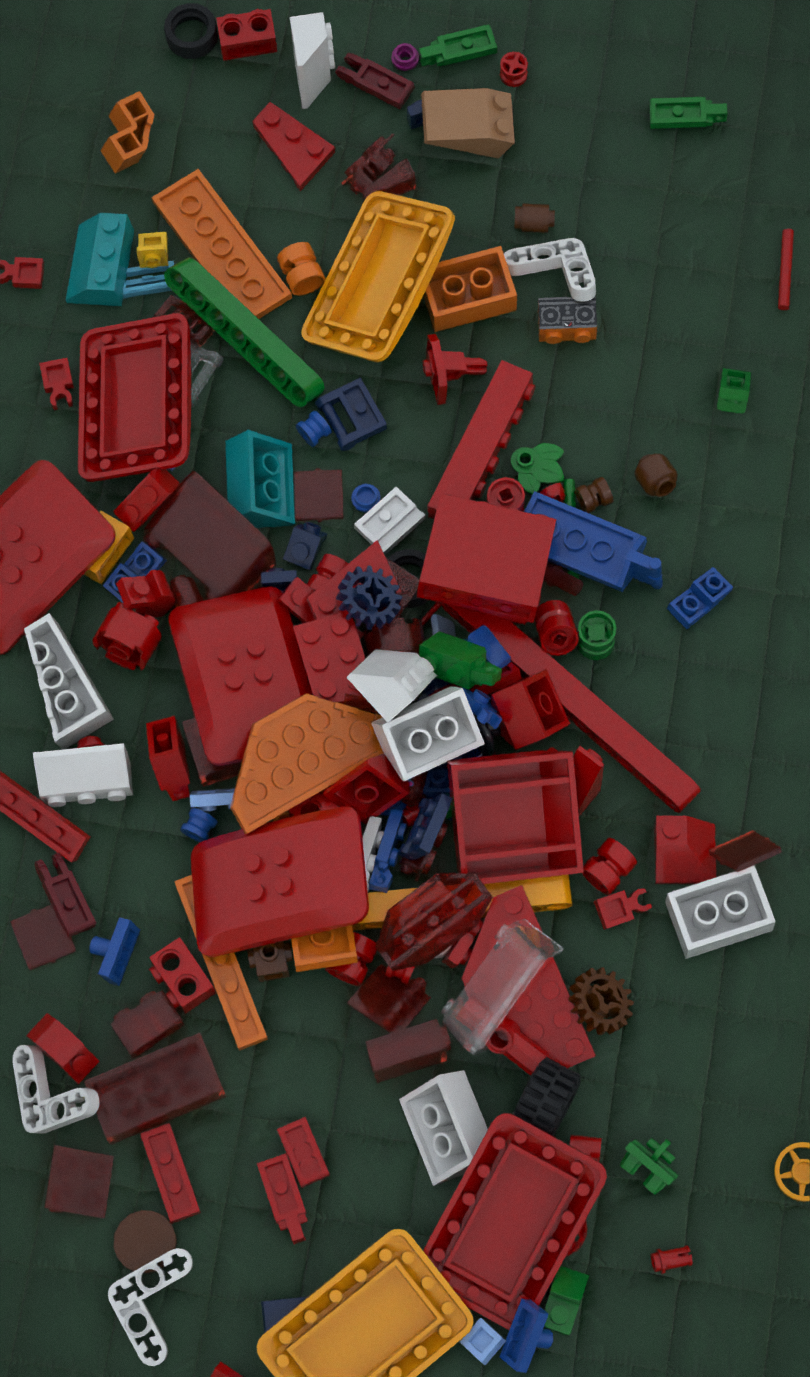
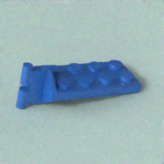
(596, 546)

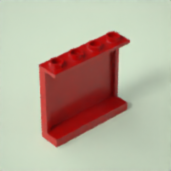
(486, 558)

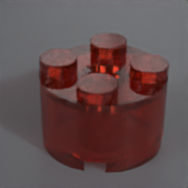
(395, 636)

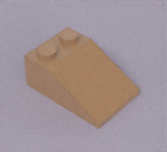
(469, 120)

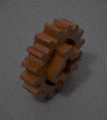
(601, 1001)

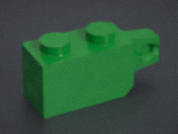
(459, 661)

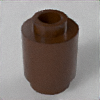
(534, 217)

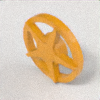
(799, 1172)

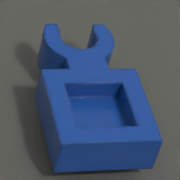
(482, 708)

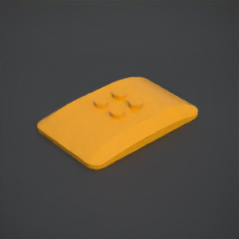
(379, 276)
(372, 1319)

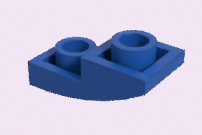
(138, 564)
(700, 598)

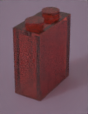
(408, 1050)

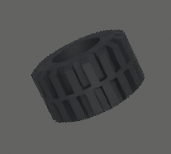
(548, 1095)

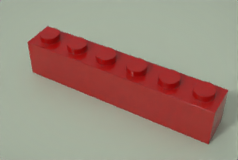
(485, 435)

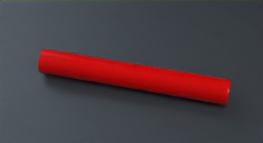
(785, 269)

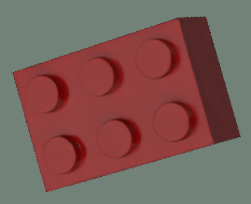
(329, 654)

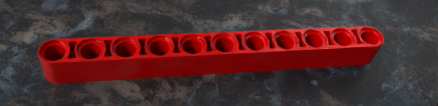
(589, 712)

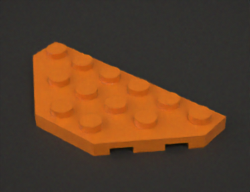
(298, 755)

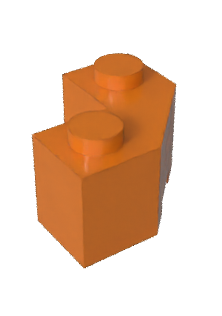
(133, 121)

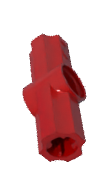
(517, 1048)

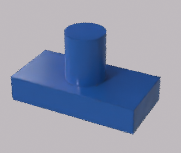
(115, 951)
(526, 1335)

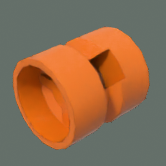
(301, 268)

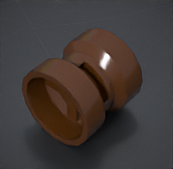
(594, 495)

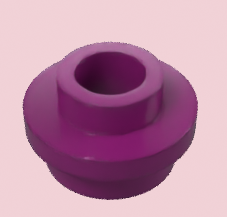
(405, 50)

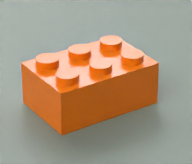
(470, 289)

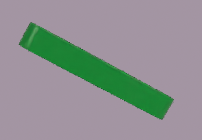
(244, 332)

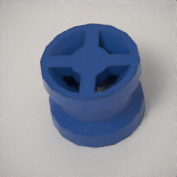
(313, 428)
(198, 825)

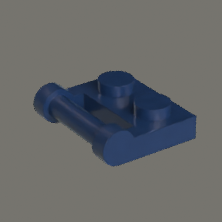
(359, 409)
(426, 827)

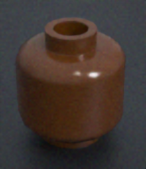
(656, 475)

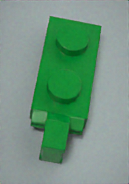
(459, 47)
(685, 112)

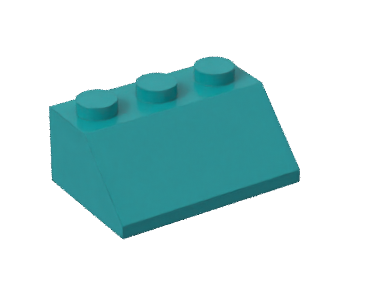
(101, 260)
(260, 479)

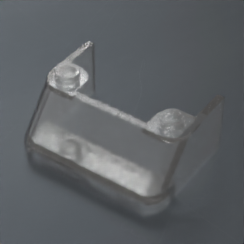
(497, 984)

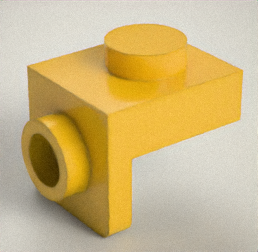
(152, 249)

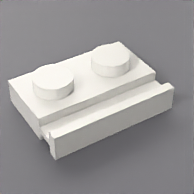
(390, 520)

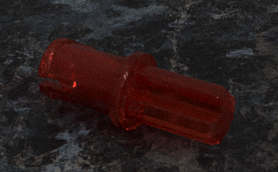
(561, 579)

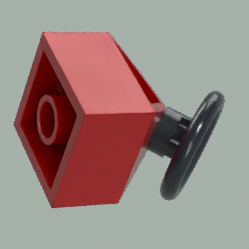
(528, 712)

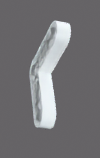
(571, 255)
(47, 1107)
(137, 1305)

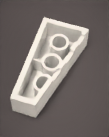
(67, 689)

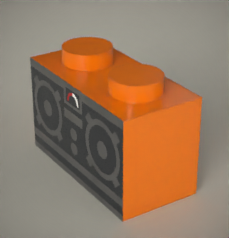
(566, 320)

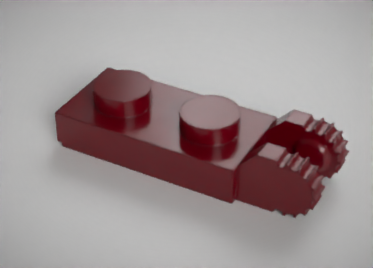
(376, 80)
(65, 897)

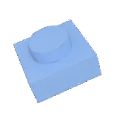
(483, 1341)

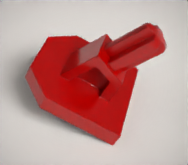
(448, 366)

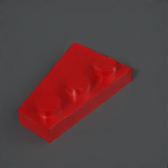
(324, 601)

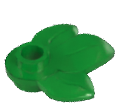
(540, 469)

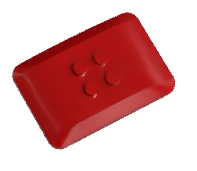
(134, 397)
(45, 546)
(236, 666)
(279, 881)
(513, 1217)

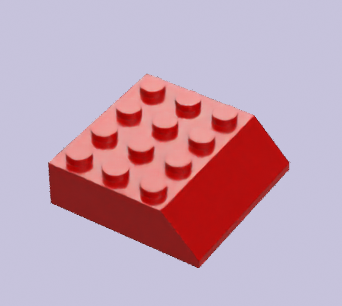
(516, 815)

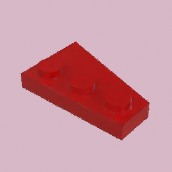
(295, 145)

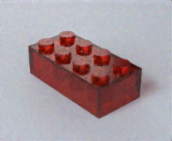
(155, 1088)

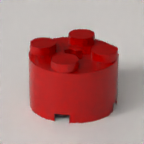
(128, 637)

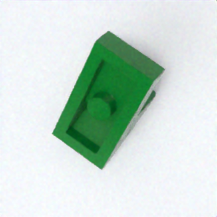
(734, 390)
(565, 1300)

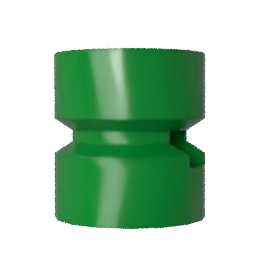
(596, 635)

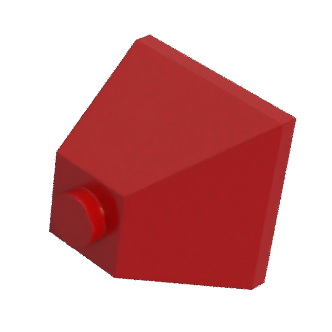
(369, 788)
(683, 850)

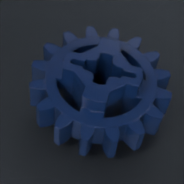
(369, 597)

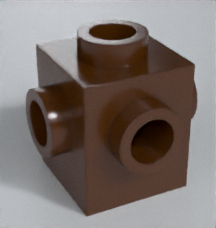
(271, 967)

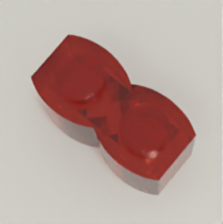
(147, 1023)

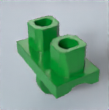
(660, 1172)

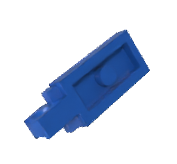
(387, 853)

